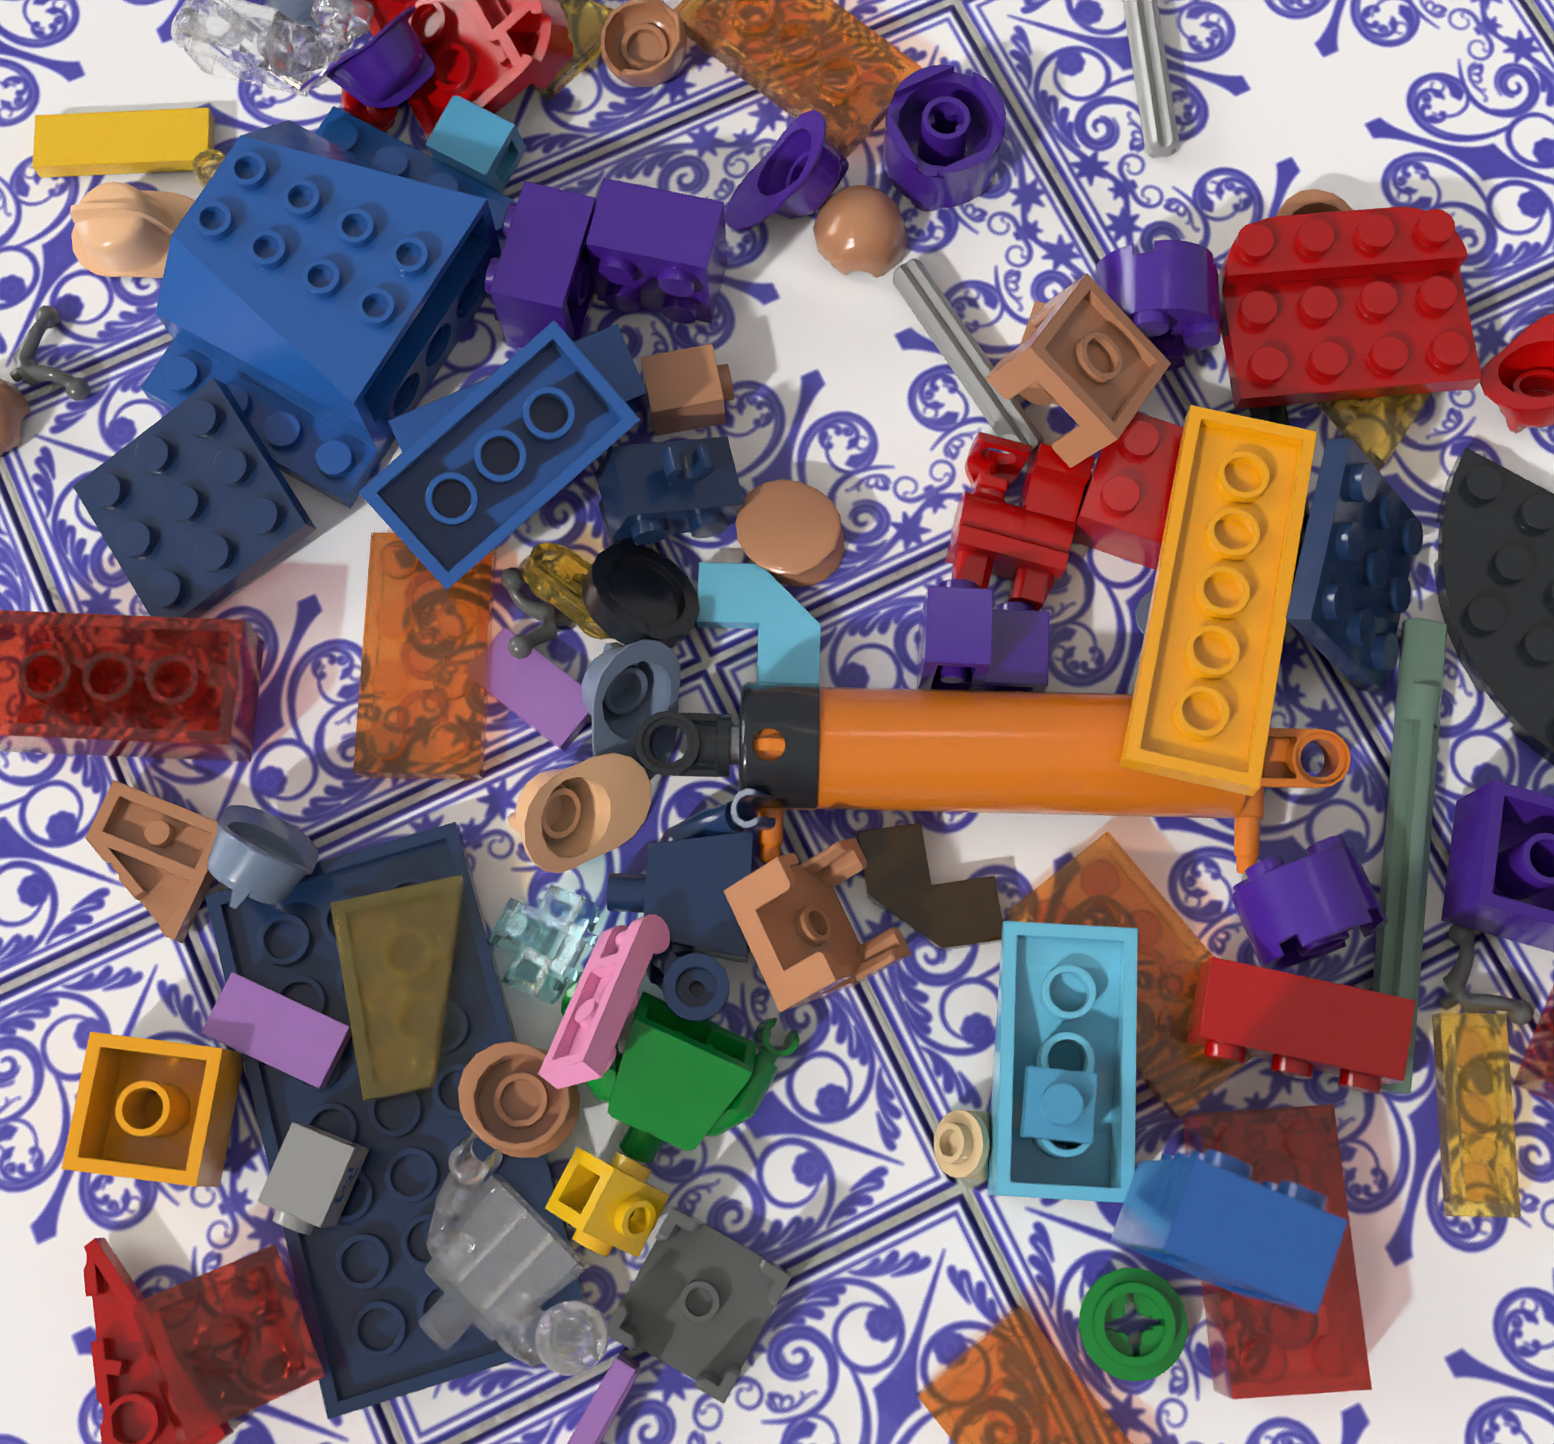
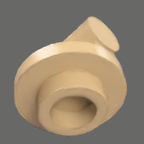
(963, 1144)

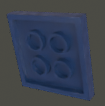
(194, 506)
(1355, 567)

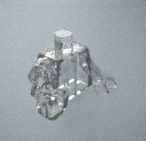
(265, 45)
(500, 1267)

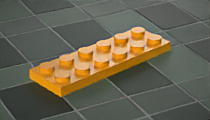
(1220, 602)

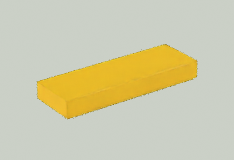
(121, 141)

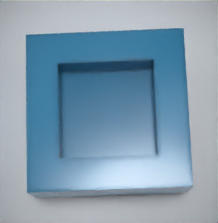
(1059, 1105)

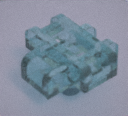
(537, 931)

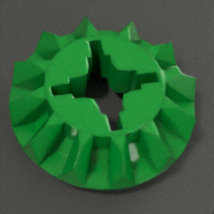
(1156, 1346)

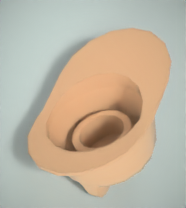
(126, 229)
(581, 810)

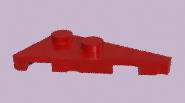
(122, 1369)

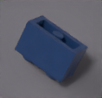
(669, 489)

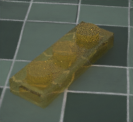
(1475, 1115)

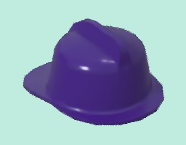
(383, 69)
(791, 177)

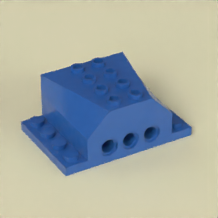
(324, 290)

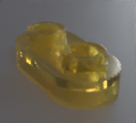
(557, 578)

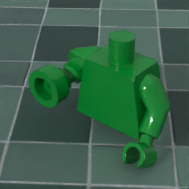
(683, 1078)

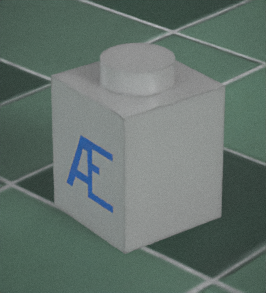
(312, 1178)

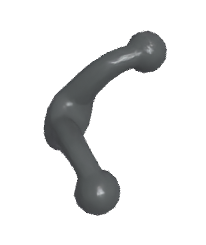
(28, 367)
(522, 645)
(1517, 1010)

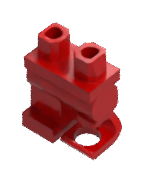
(1010, 540)

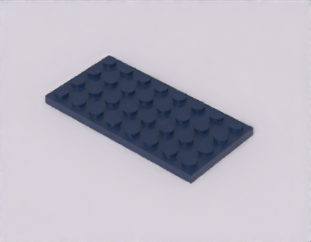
(367, 1276)

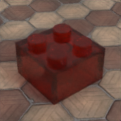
(227, 1343)

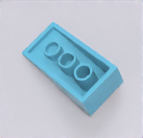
(1067, 1007)

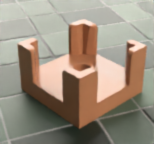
(1088, 362)
(802, 929)

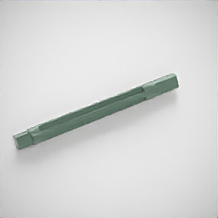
(1410, 818)

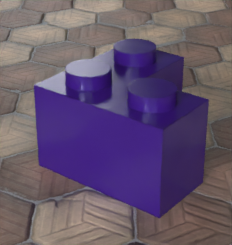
(980, 647)

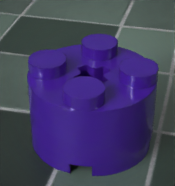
(943, 137)
(1166, 295)
(1306, 905)

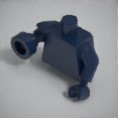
(686, 890)

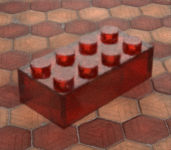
(128, 685)
(1265, 1346)

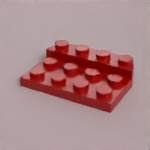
(481, 49)
(1346, 308)

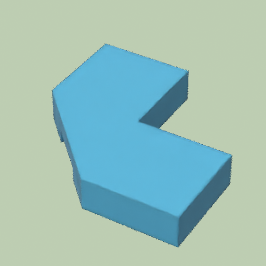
(753, 599)

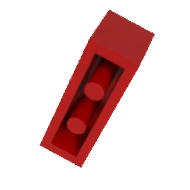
(1301, 1024)

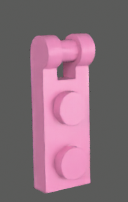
(603, 1001)

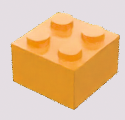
(153, 1110)

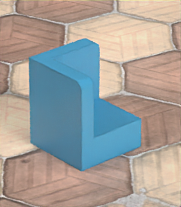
(477, 143)

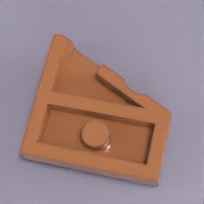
(156, 853)

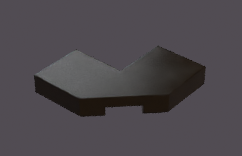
(943, 913)

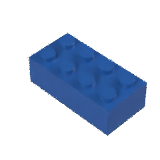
(499, 455)
(1232, 1231)

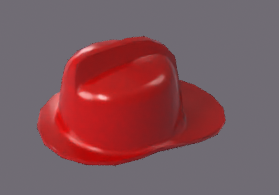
(1523, 378)

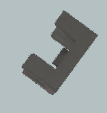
(699, 1302)

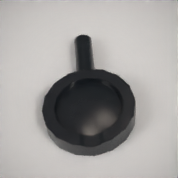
(639, 594)

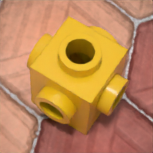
(617, 1212)

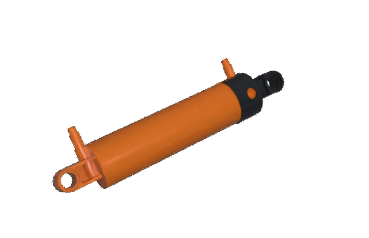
(961, 755)

